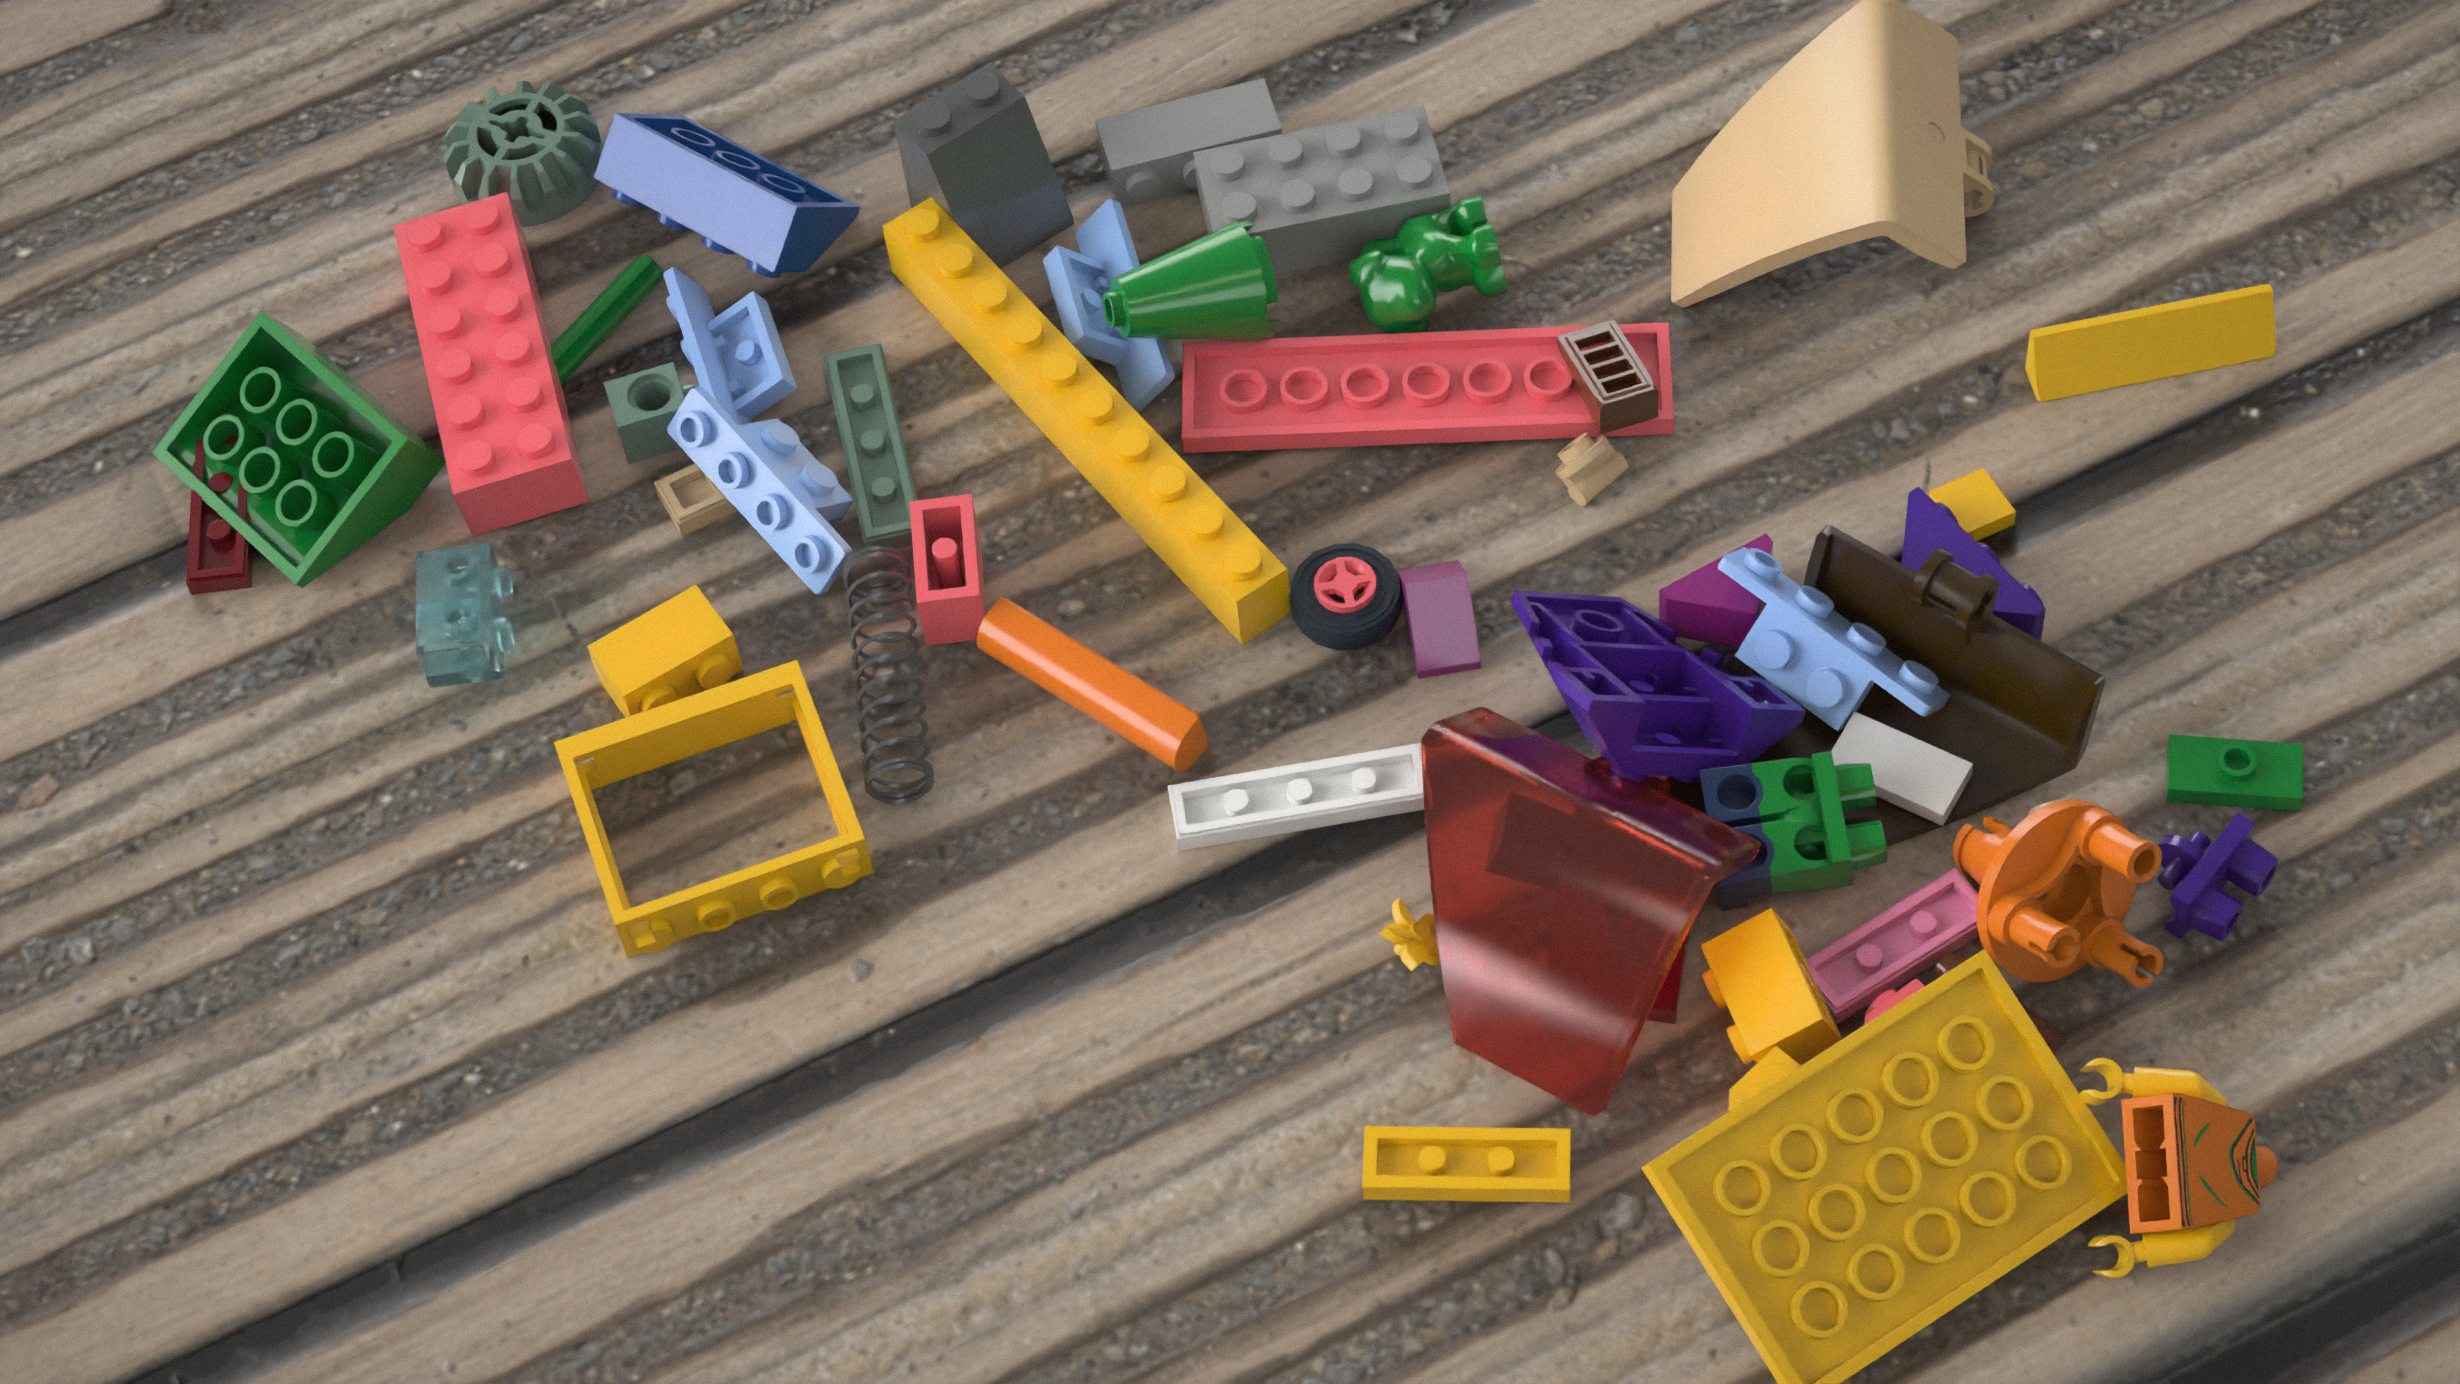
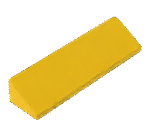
(2151, 343)

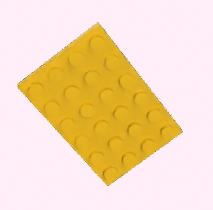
(1889, 1177)

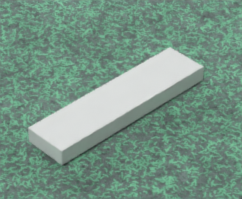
(1297, 797)

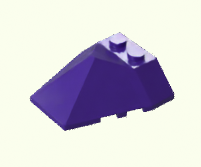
(1647, 697)

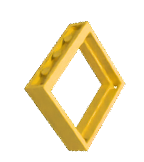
(689, 729)

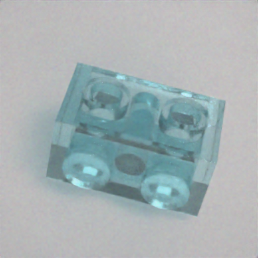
(462, 614)

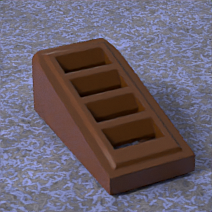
(1621, 407)

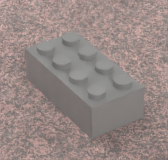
(1325, 187)

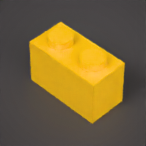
(666, 654)
(1768, 991)

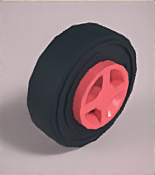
(1364, 582)

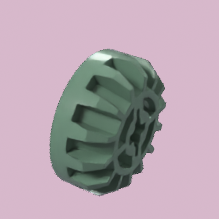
(510, 152)

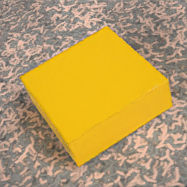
(1976, 504)

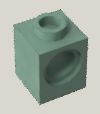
(644, 408)

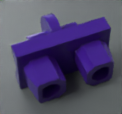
(2203, 875)

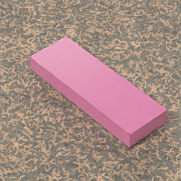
(1896, 945)

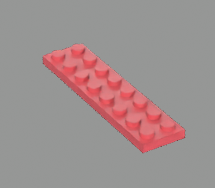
(1401, 389)

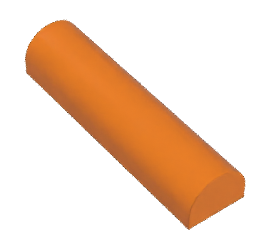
(1092, 684)

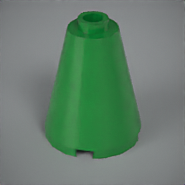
(1198, 291)

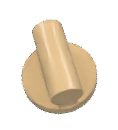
(1589, 467)

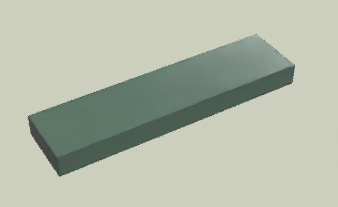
(872, 445)

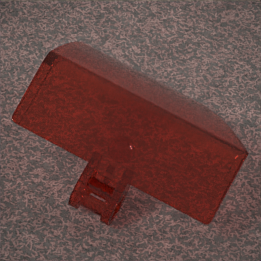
(1558, 898)

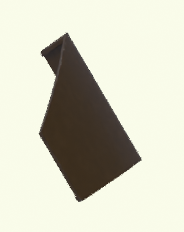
(2012, 699)

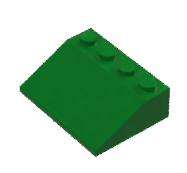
(312, 449)

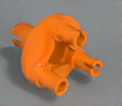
(2060, 891)

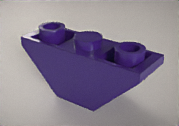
(1936, 527)

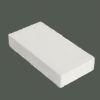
(1904, 767)

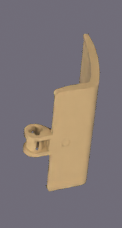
(1835, 152)

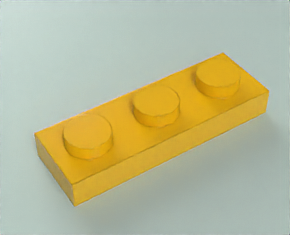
(1466, 1164)

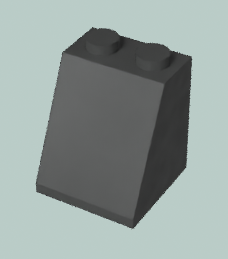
(984, 165)

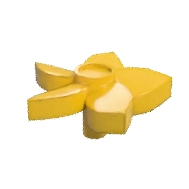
(1413, 939)

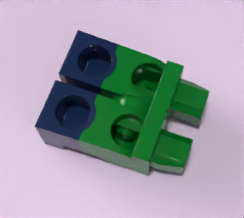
(1799, 820)

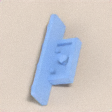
(1078, 291)
(734, 353)
(770, 483)
(1818, 652)

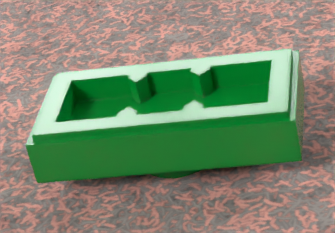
(2234, 772)

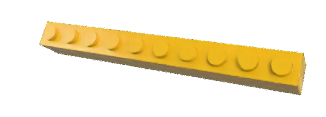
(1089, 422)

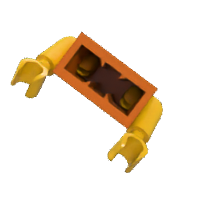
(2186, 1165)

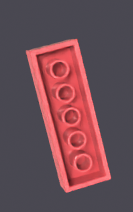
(490, 365)

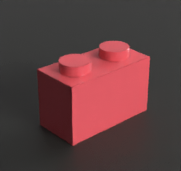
(948, 568)

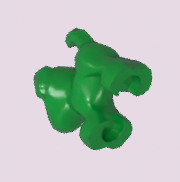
(1428, 255)

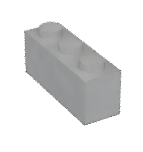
(1152, 147)

